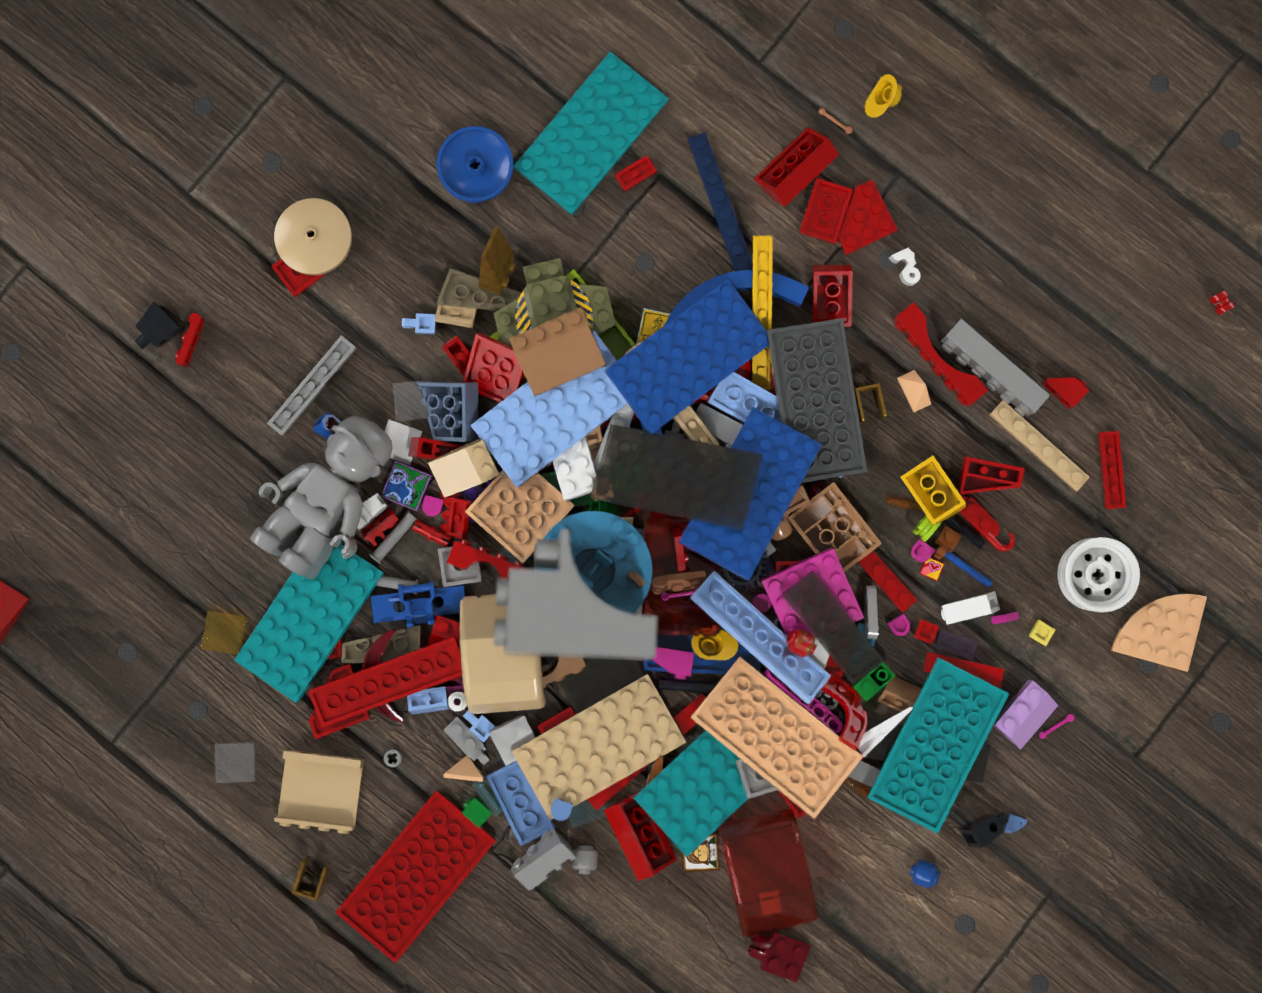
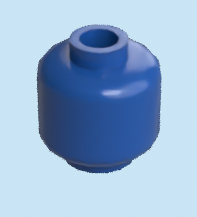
(925, 874)

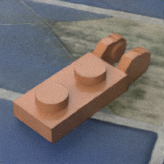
(678, 582)

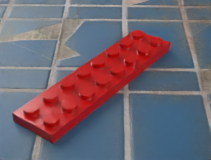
(387, 681)

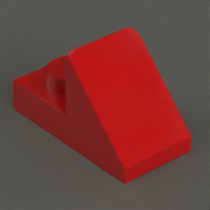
(457, 353)

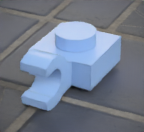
(423, 323)
(480, 726)

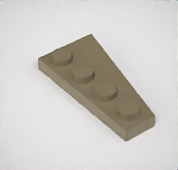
(464, 291)
(400, 643)

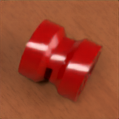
(1225, 305)

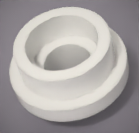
(461, 696)

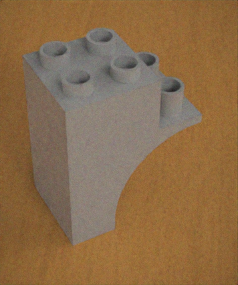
(560, 617)

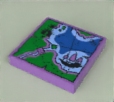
(406, 486)

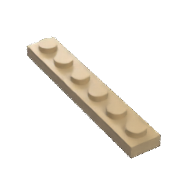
(1039, 446)

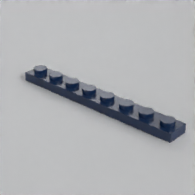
(720, 202)

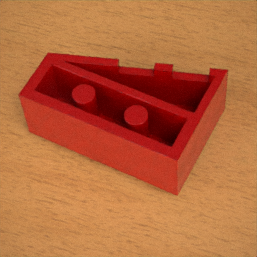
(986, 475)

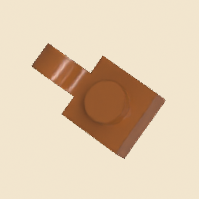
(947, 541)

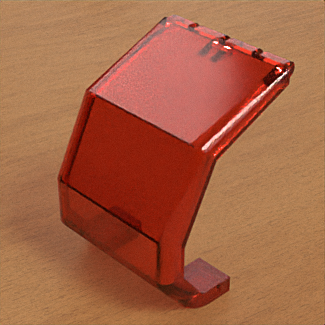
(681, 613)
(768, 872)

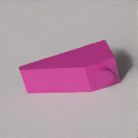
(674, 661)

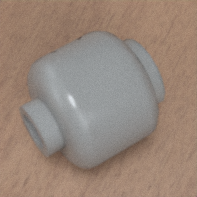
(585, 860)

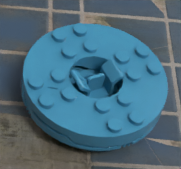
(603, 554)

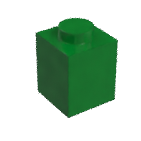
(476, 811)

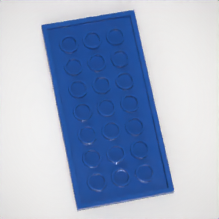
(688, 356)
(783, 467)

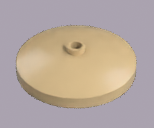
(317, 253)

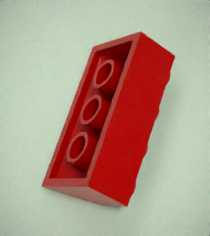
(796, 166)
(640, 838)

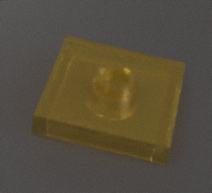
(223, 632)

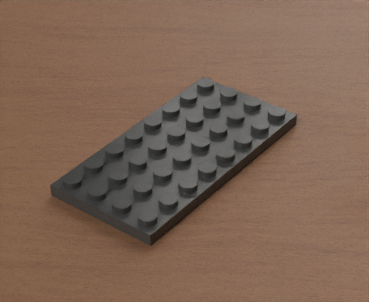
(818, 394)

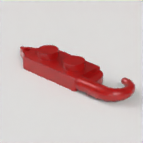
(984, 524)

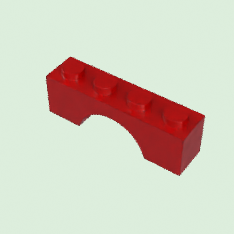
(464, 556)

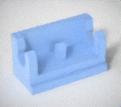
(428, 700)

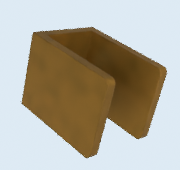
(880, 402)
(306, 893)

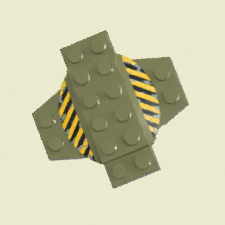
(551, 296)

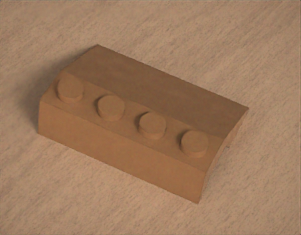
(557, 351)
(834, 522)

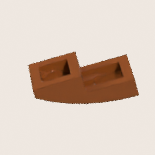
(656, 768)

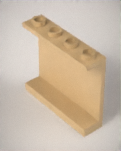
(320, 791)

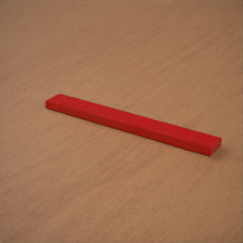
(684, 723)

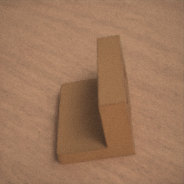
(899, 694)

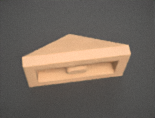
(914, 390)
(465, 770)

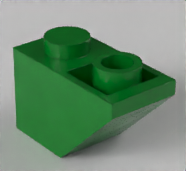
(873, 681)

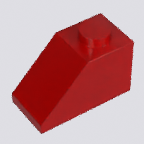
(1066, 390)

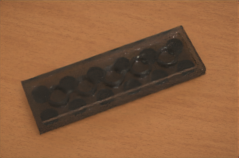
(832, 627)

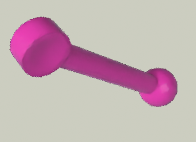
(665, 596)
(1069, 717)

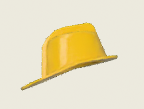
(884, 95)
(715, 648)

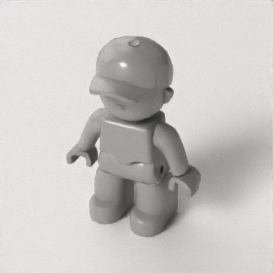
(323, 498)

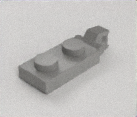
(466, 740)

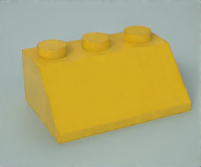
(933, 491)

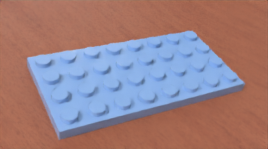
(535, 430)

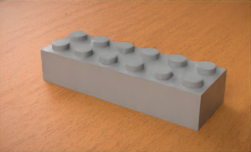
(994, 369)

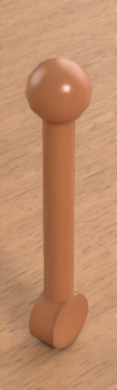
(848, 130)

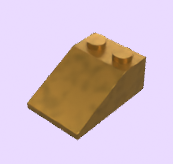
(496, 263)

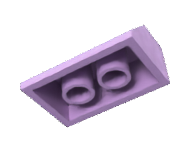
(1025, 713)

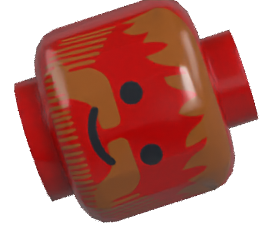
(801, 642)

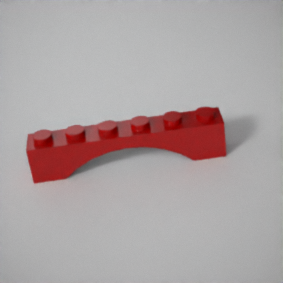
(966, 386)

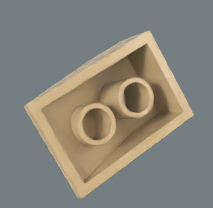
(463, 468)

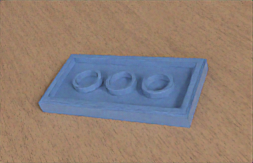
(519, 803)

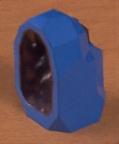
(324, 425)

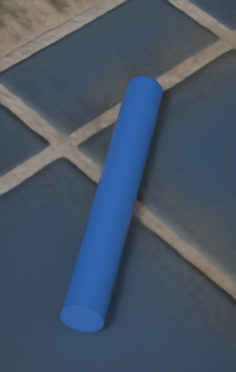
(968, 569)

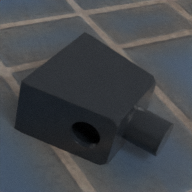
(156, 327)
(984, 829)

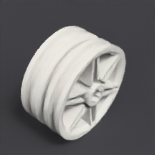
(1121, 560)

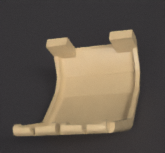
(490, 678)

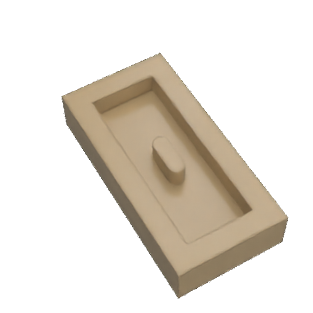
(456, 315)

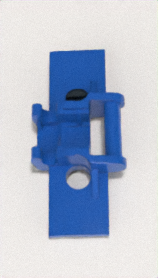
(419, 610)

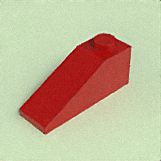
(429, 449)

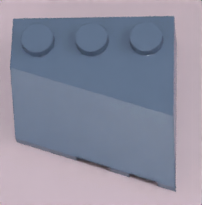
(451, 409)

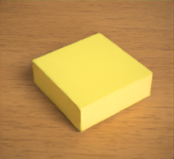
(1041, 632)

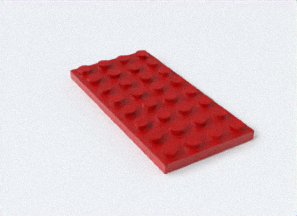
(415, 876)

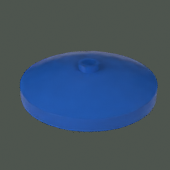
(475, 147)

